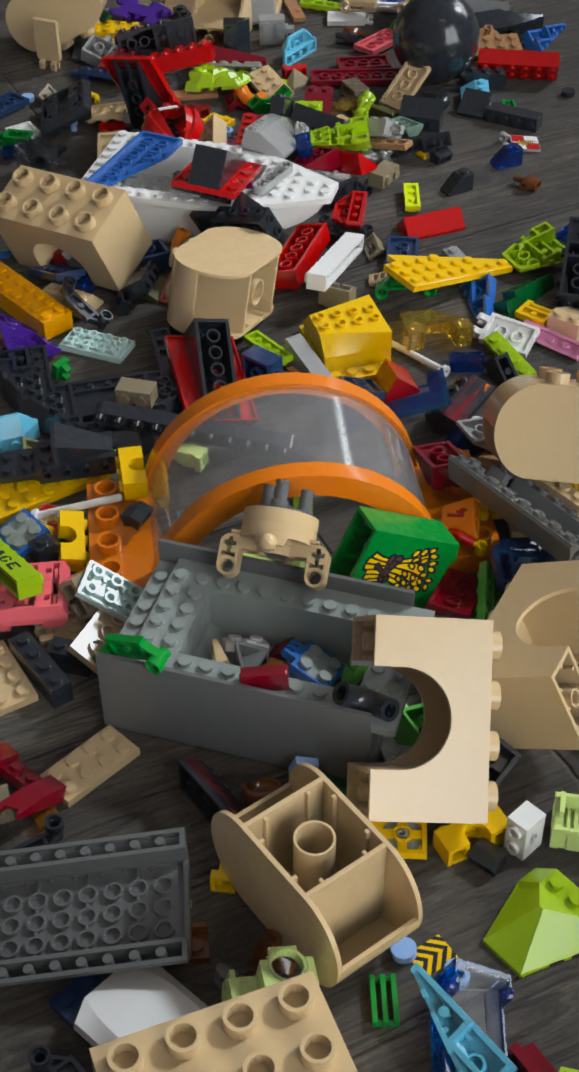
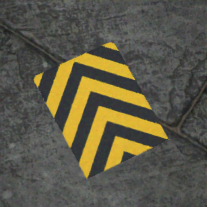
(434, 954)

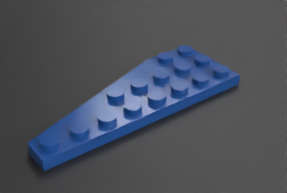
(137, 155)

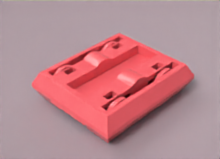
(43, 609)

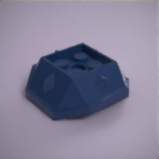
(510, 555)

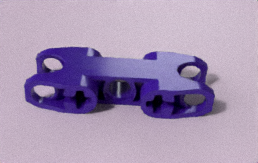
(133, 10)

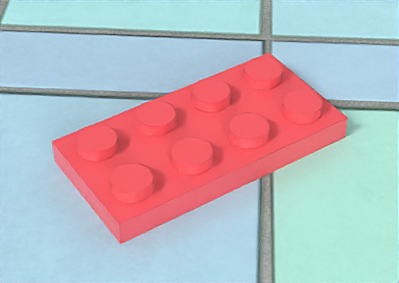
(376, 42)

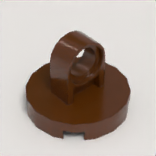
(259, 952)

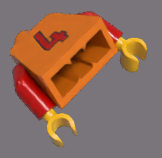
(463, 522)

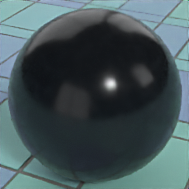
(437, 36)

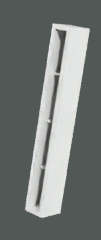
(334, 262)

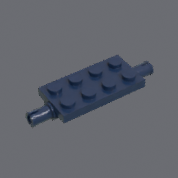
(88, 73)

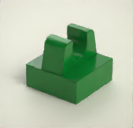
(61, 369)

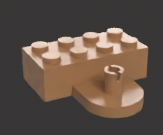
(492, 39)

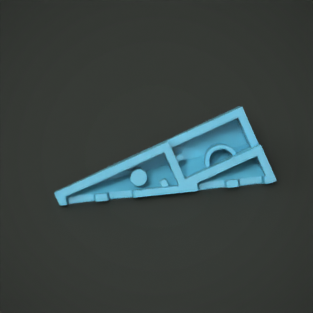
(462, 1037)

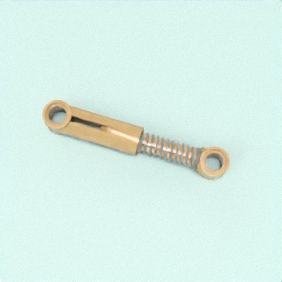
(371, 6)

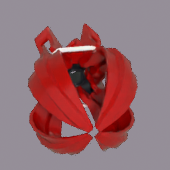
(176, 115)

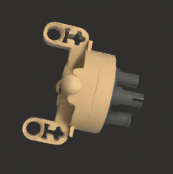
(277, 533)

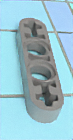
(272, 177)

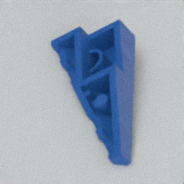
(541, 38)
(480, 295)

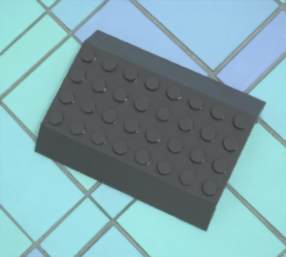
(94, 907)

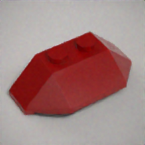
(351, 210)

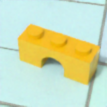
(131, 472)
(72, 526)
(452, 839)

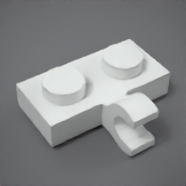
(227, 643)

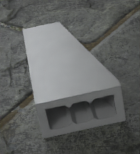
(304, 357)

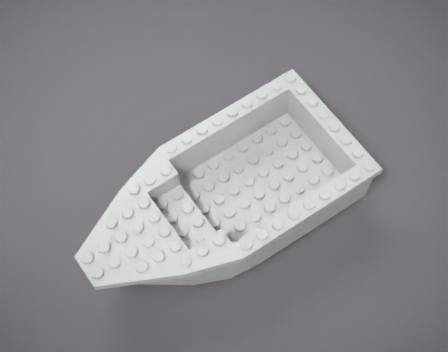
(166, 209)

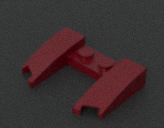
(34, 791)

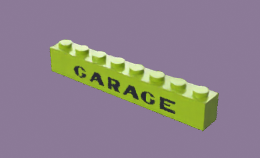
(18, 575)

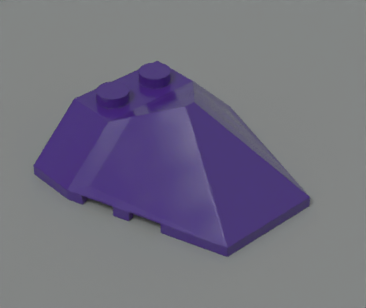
(18, 335)

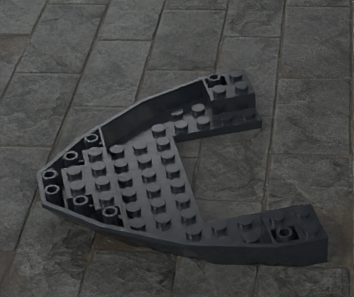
(30, 391)

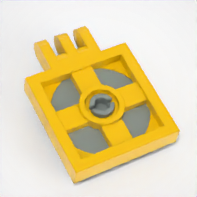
(406, 837)

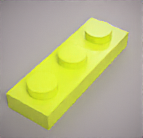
(411, 197)

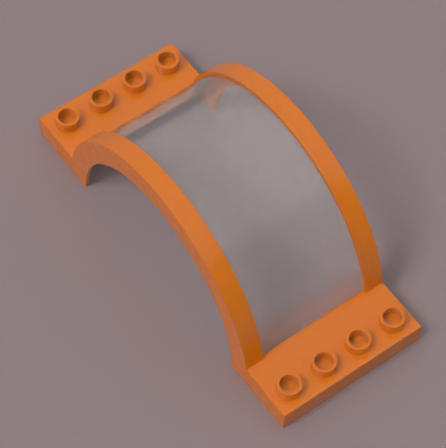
(261, 430)

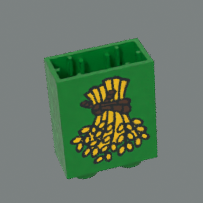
(395, 551)

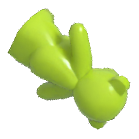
(364, 103)

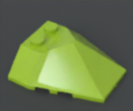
(537, 923)

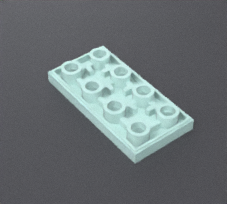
(97, 345)
(108, 591)

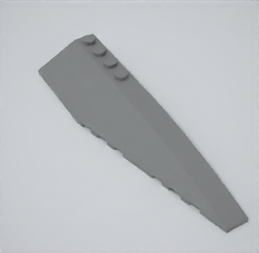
(270, 136)

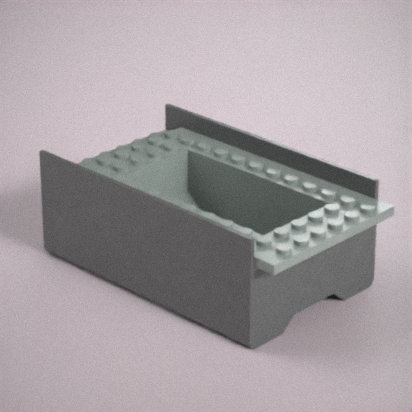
(203, 699)

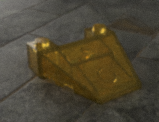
(422, 322)

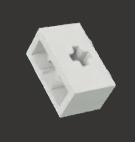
(524, 830)

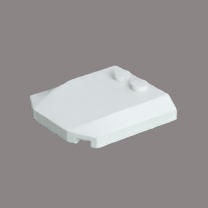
(131, 1003)

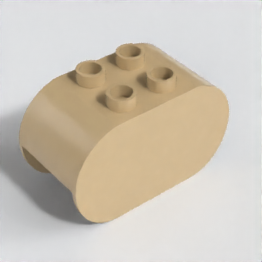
(73, 19)
(223, 277)
(535, 425)
(318, 874)

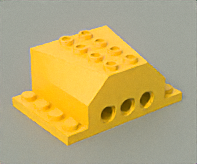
(349, 338)

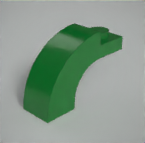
(262, 105)

